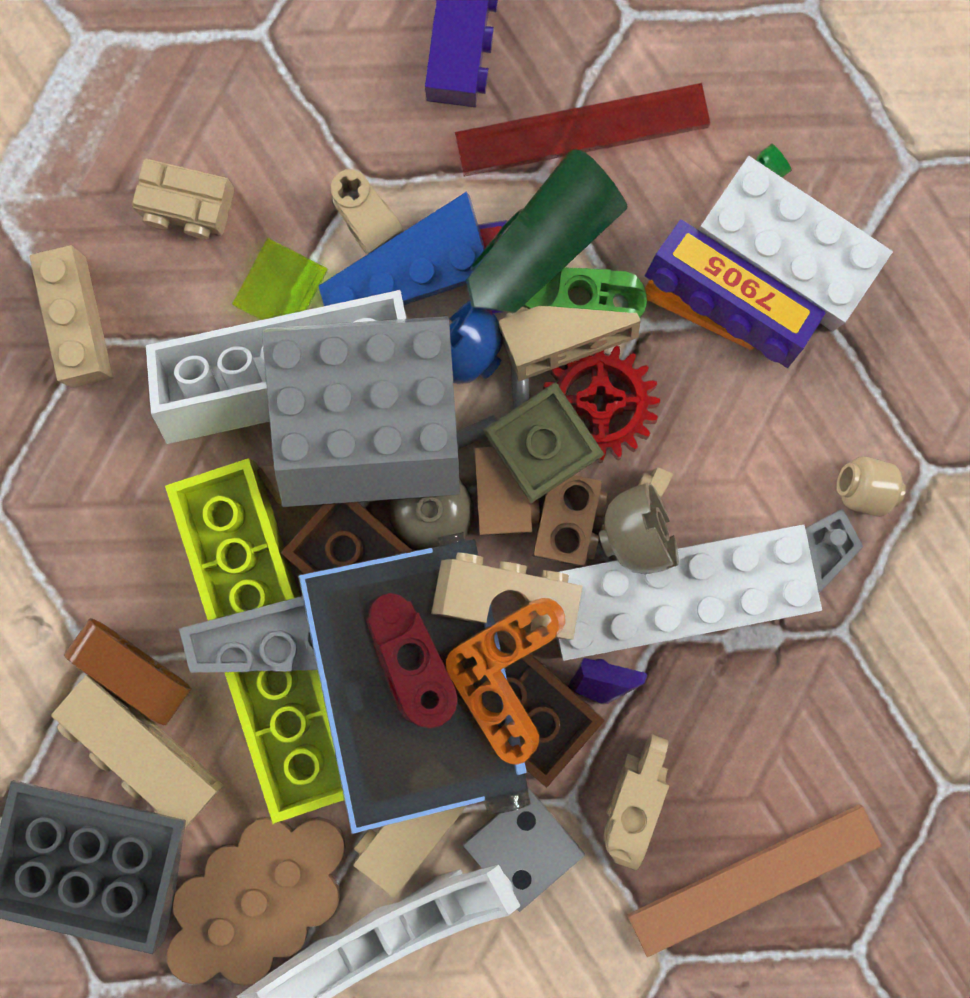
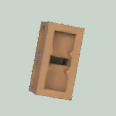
(558, 516)

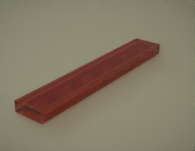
(582, 129)

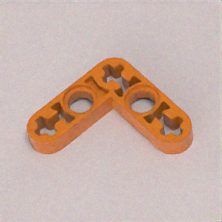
(490, 662)

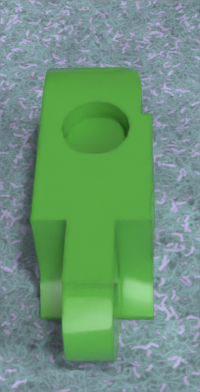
(602, 286)

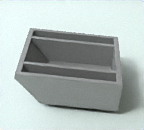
(362, 411)

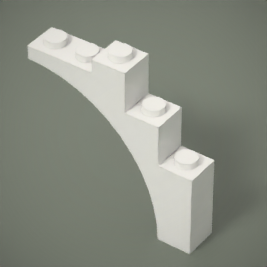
(389, 933)

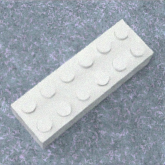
(219, 376)
(709, 591)

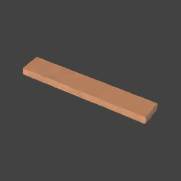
(754, 880)

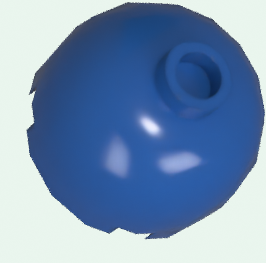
(474, 343)

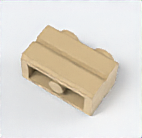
(182, 198)

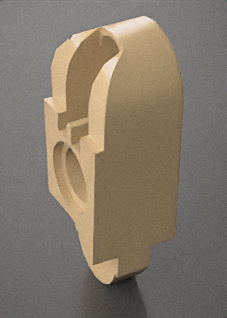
(636, 804)

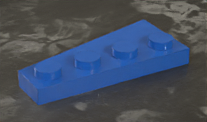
(418, 262)

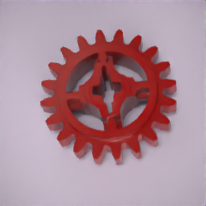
(618, 401)

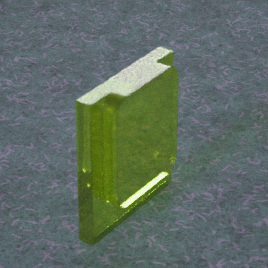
(279, 283)

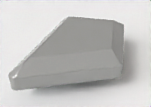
(831, 546)

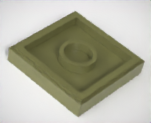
(543, 442)

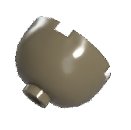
(425, 519)
(639, 531)

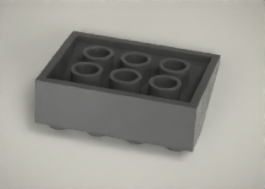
(88, 867)

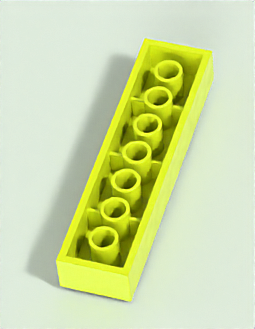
(238, 568)

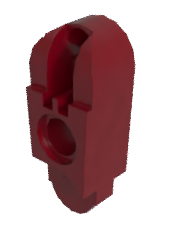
(392, 625)

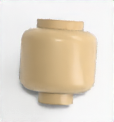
(871, 486)

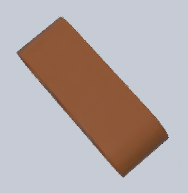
(127, 671)

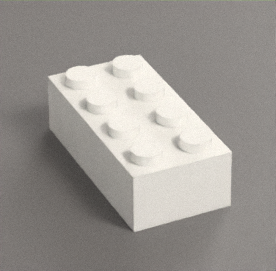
(796, 241)

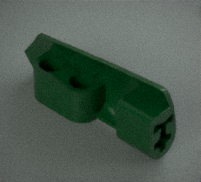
(546, 235)

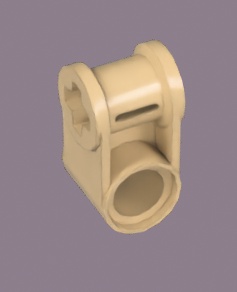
(367, 216)

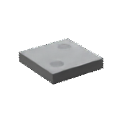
(527, 847)

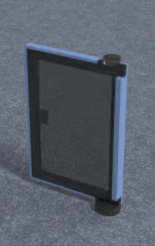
(383, 760)

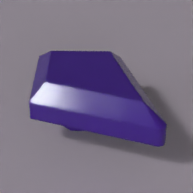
(604, 681)

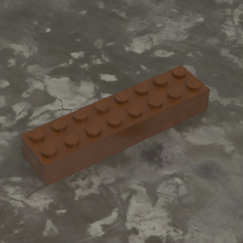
(352, 535)

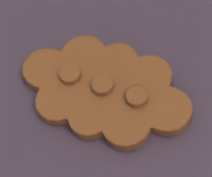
(256, 901)

